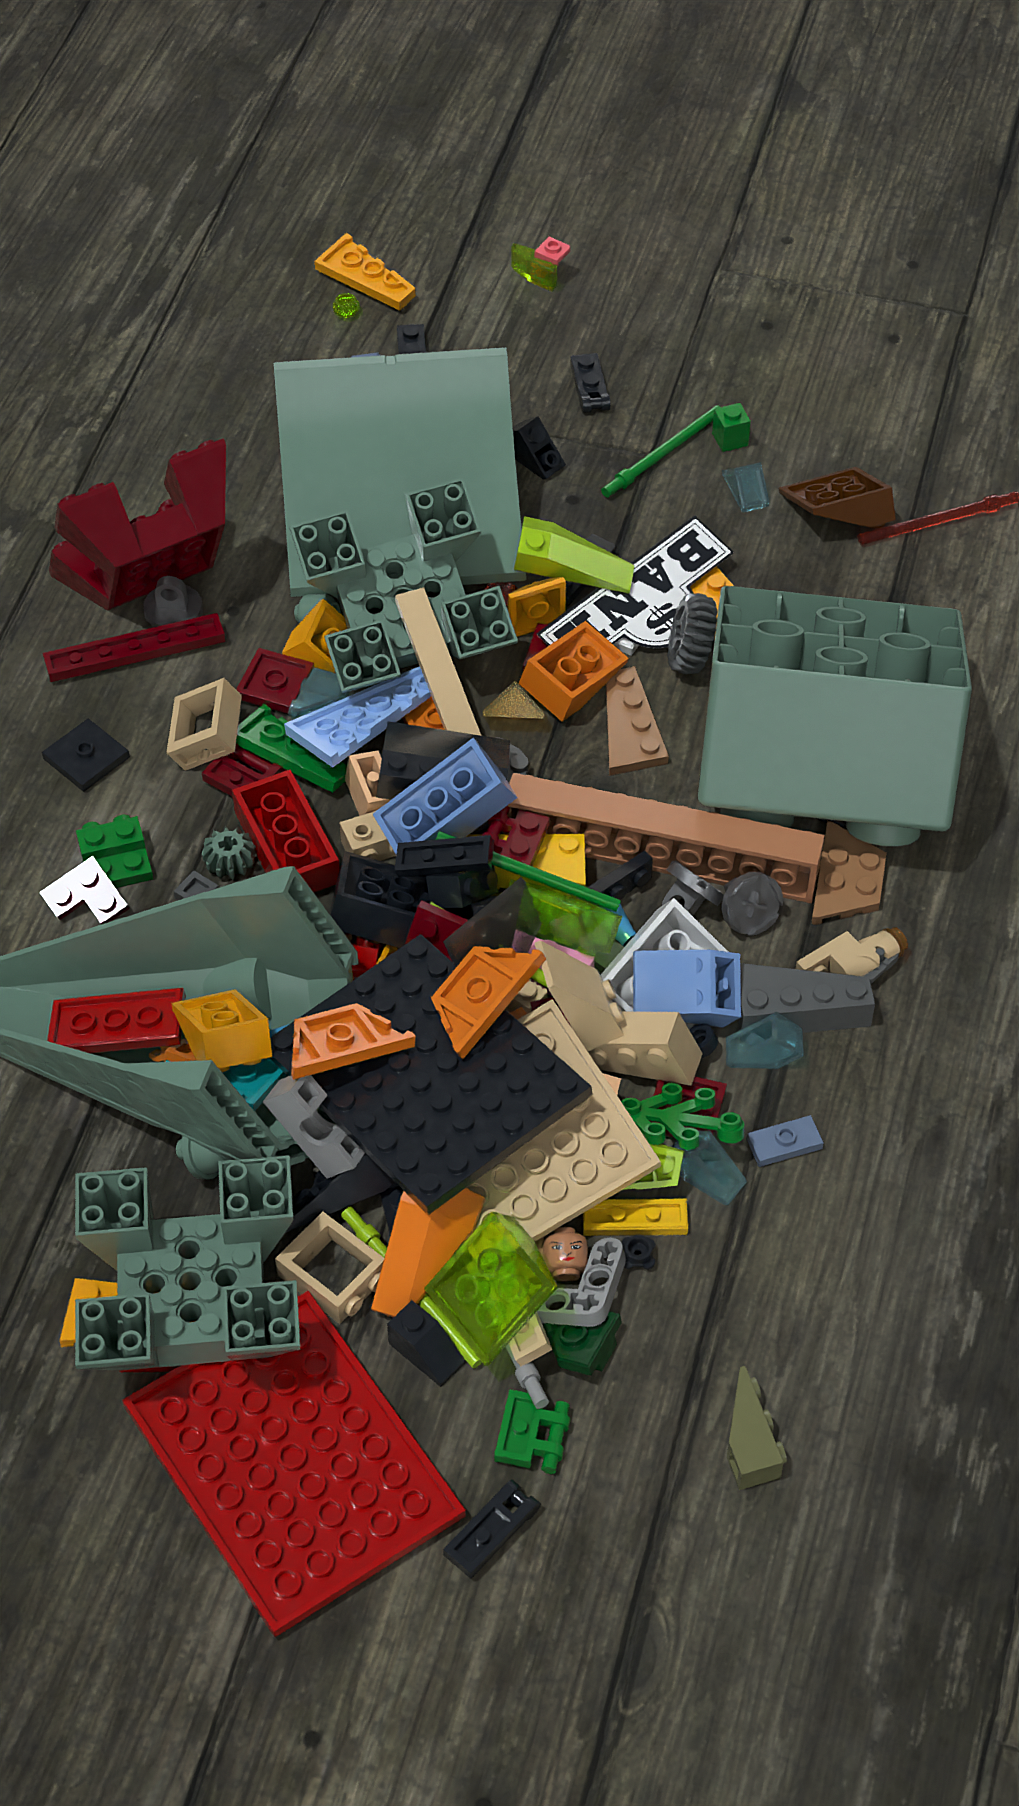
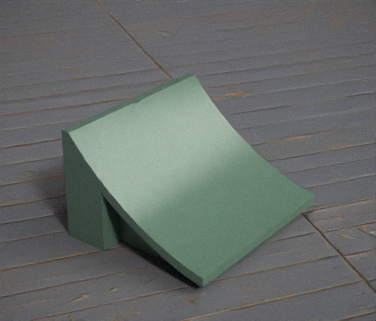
(391, 425)

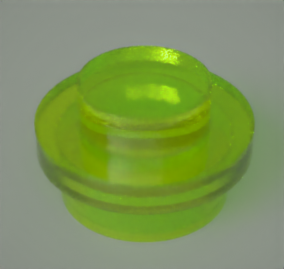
(346, 305)

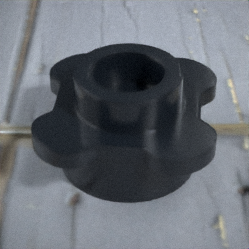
(642, 1244)

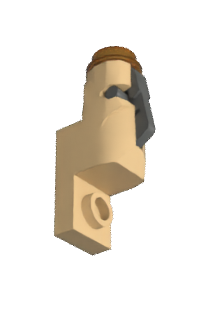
(865, 957)

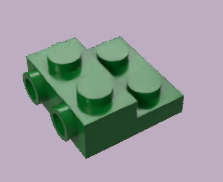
(117, 849)

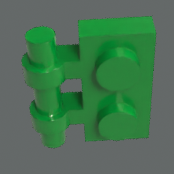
(520, 1430)

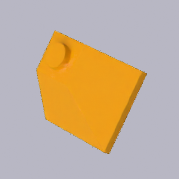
(536, 604)
(308, 638)

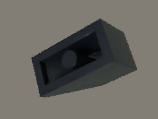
(424, 1343)

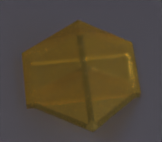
(514, 704)

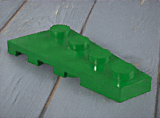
(267, 738)

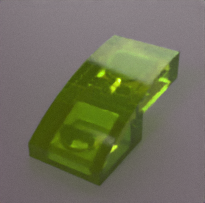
(533, 269)

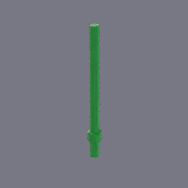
(627, 476)
(549, 879)

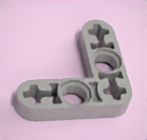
(589, 1303)

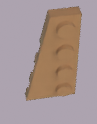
(631, 727)

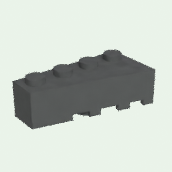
(805, 997)

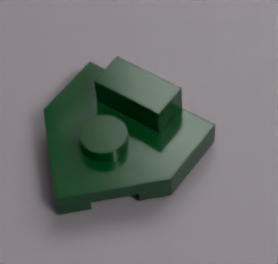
(584, 1347)

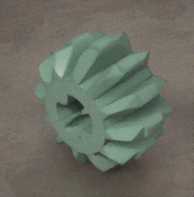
(229, 853)

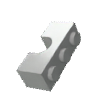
(325, 1143)

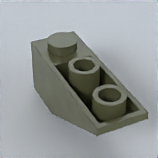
(751, 1447)

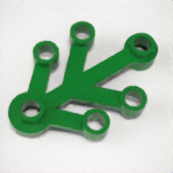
(729, 1126)

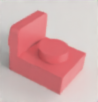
(552, 250)

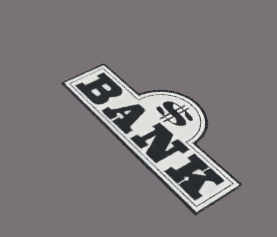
(657, 587)

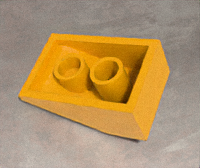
(224, 1029)

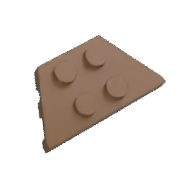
(848, 876)

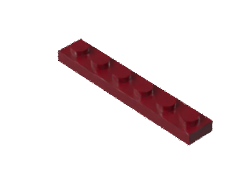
(133, 647)

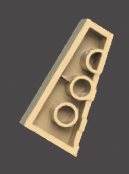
(652, 1047)

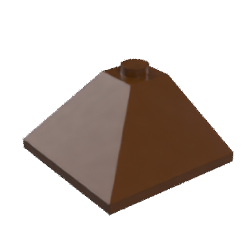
(846, 497)

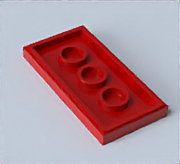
(117, 1021)

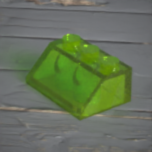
(574, 919)

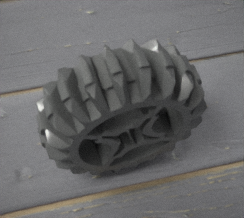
(692, 633)

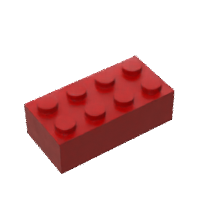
(286, 829)

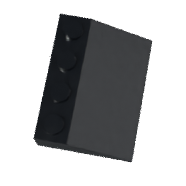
(415, 750)
(376, 902)

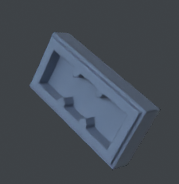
(784, 1141)

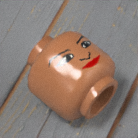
(565, 1254)

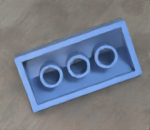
(449, 799)

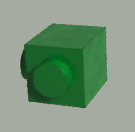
(731, 427)

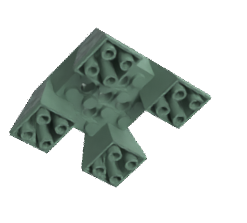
(378, 644)
(230, 1301)

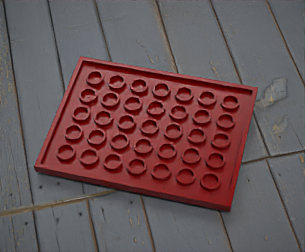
(295, 1469)

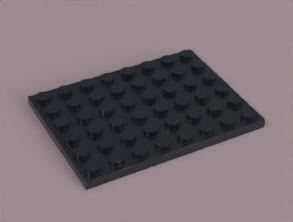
(424, 1109)

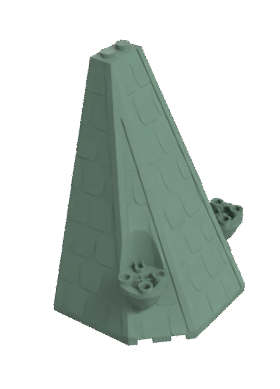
(250, 936)

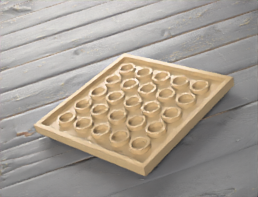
(575, 1159)

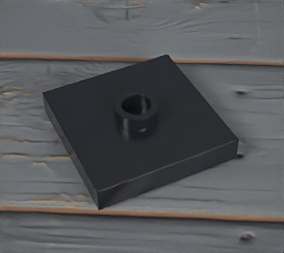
(85, 754)

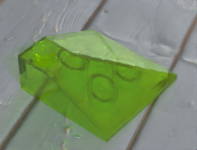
(492, 1285)

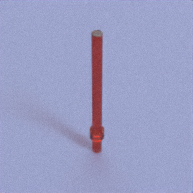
(989, 504)

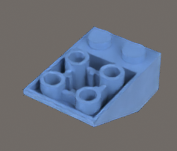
(693, 982)

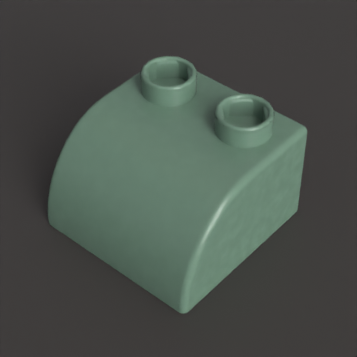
(836, 713)

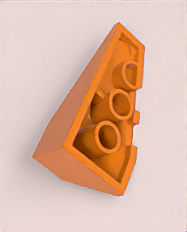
(421, 1247)

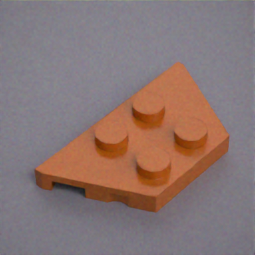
(481, 991)
(343, 1038)

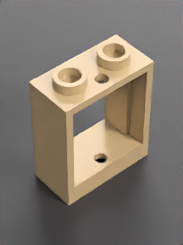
(189, 748)
(308, 1245)

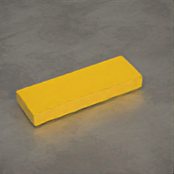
(636, 1217)

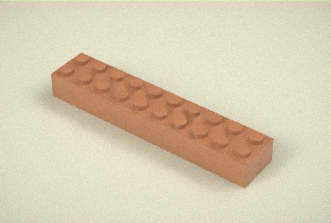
(703, 841)

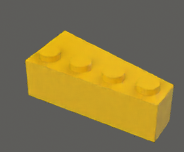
(558, 855)

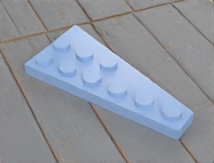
(353, 721)

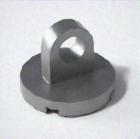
(172, 602)
(690, 888)
(751, 903)

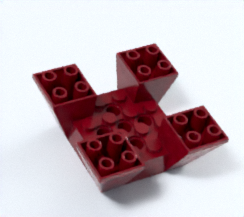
(124, 559)

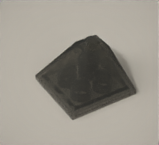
(503, 923)

